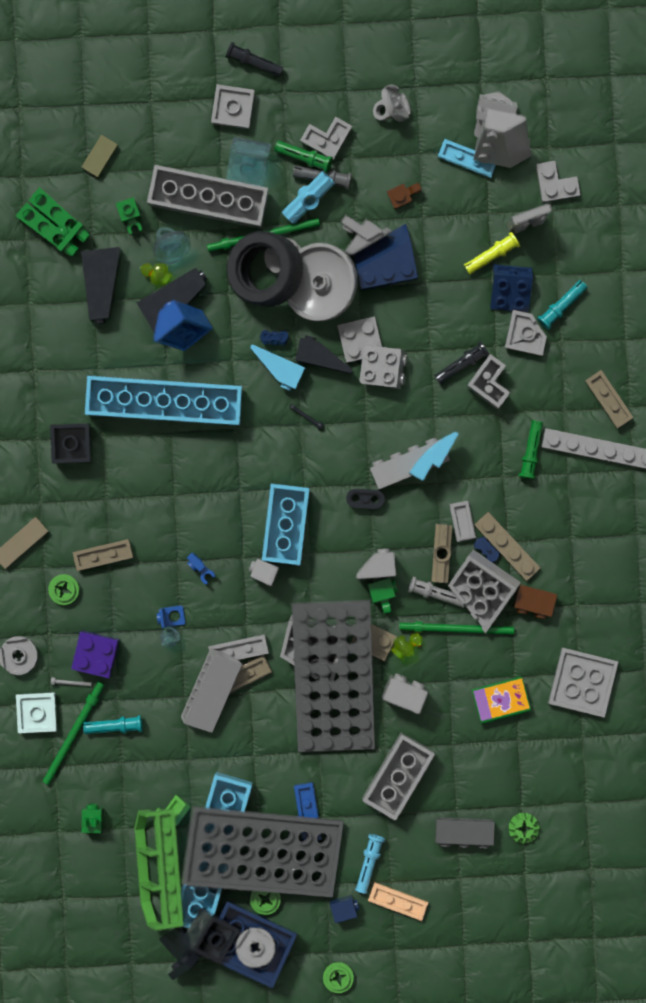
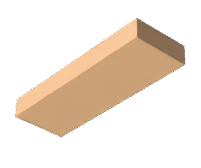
(398, 901)

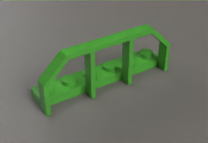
(167, 869)

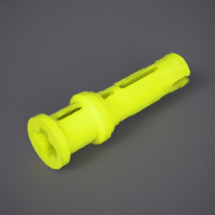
(499, 249)

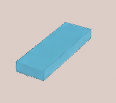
(464, 157)

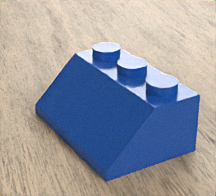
(180, 325)

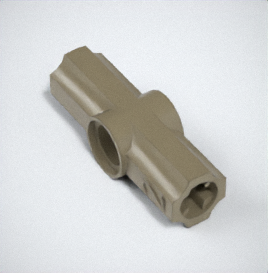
(442, 539)

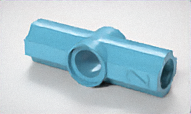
(301, 205)

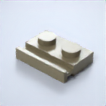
(380, 642)

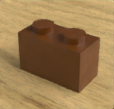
(535, 601)

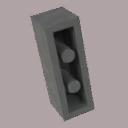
(464, 832)

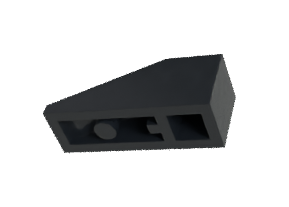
(316, 354)

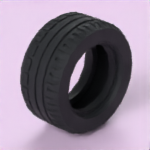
(239, 269)

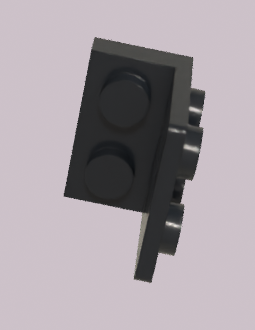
(185, 956)

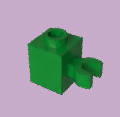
(129, 213)
(382, 591)
(92, 819)

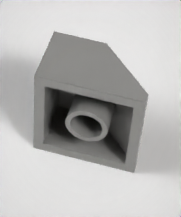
(378, 565)

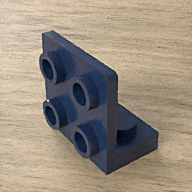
(511, 288)

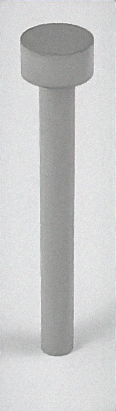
(53, 681)

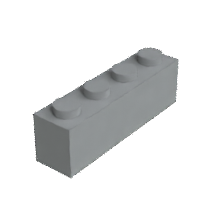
(399, 465)

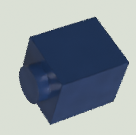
(344, 908)

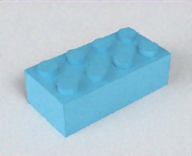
(285, 524)

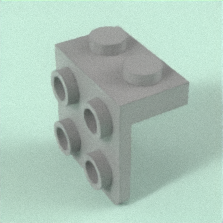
(383, 367)

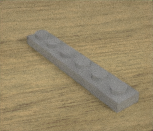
(594, 448)

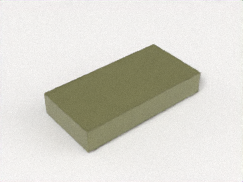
(99, 156)

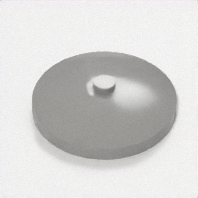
(326, 284)

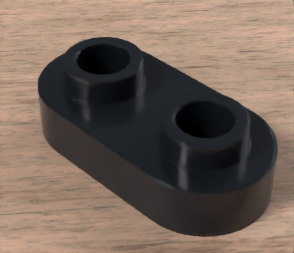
(365, 498)

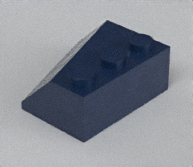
(386, 261)

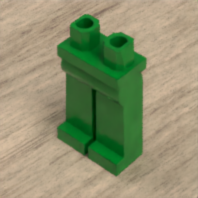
(59, 236)

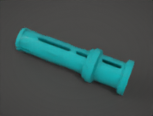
(556, 310)
(123, 725)

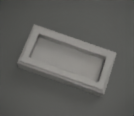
(462, 521)

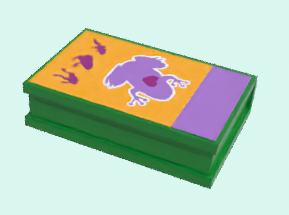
(501, 700)

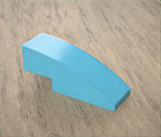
(433, 456)

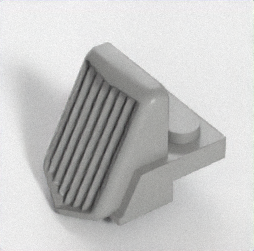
(494, 101)
(366, 234)

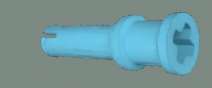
(371, 854)

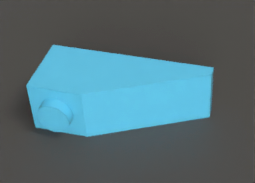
(283, 370)

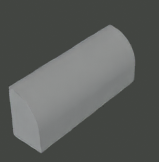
(211, 690)

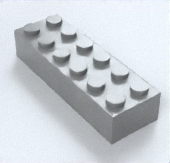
(207, 196)

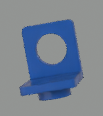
(163, 616)

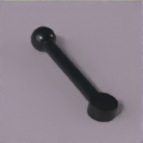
(319, 425)

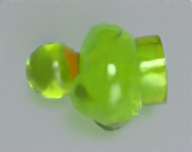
(159, 274)
(404, 648)

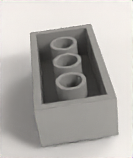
(398, 776)

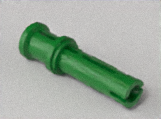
(312, 159)
(530, 460)

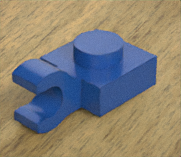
(195, 563)

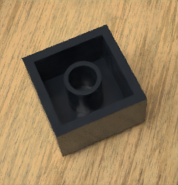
(71, 443)

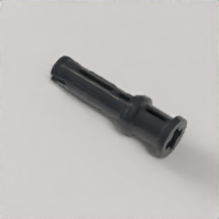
(245, 57)
(469, 358)

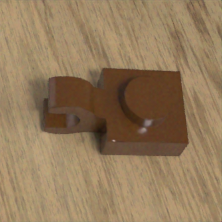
(401, 195)

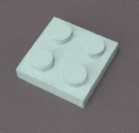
(36, 712)

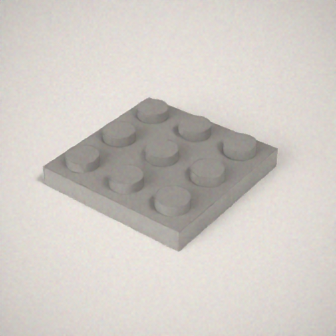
(583, 682)

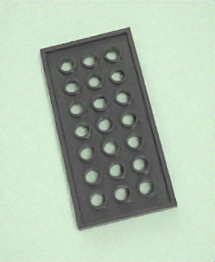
(362, 666)
(267, 882)

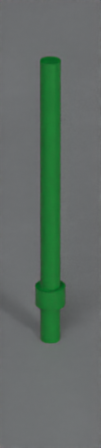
(228, 243)
(419, 626)
(91, 700)

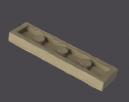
(507, 546)

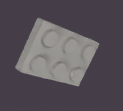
(535, 217)

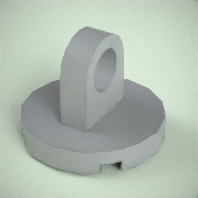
(395, 104)

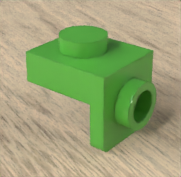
(180, 808)

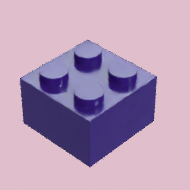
(95, 654)

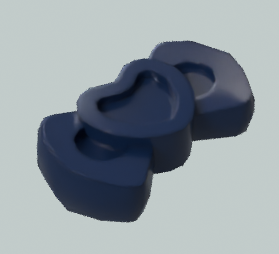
(274, 337)
(486, 549)

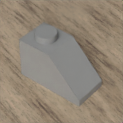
(263, 571)

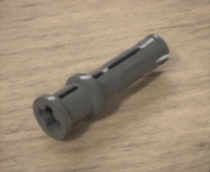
(339, 179)

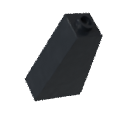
(100, 278)
(182, 289)

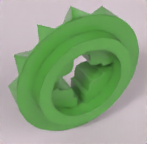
(55, 592)
(517, 821)
(266, 908)
(334, 985)

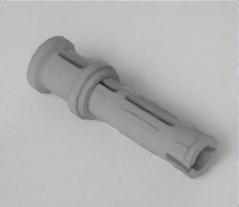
(426, 590)

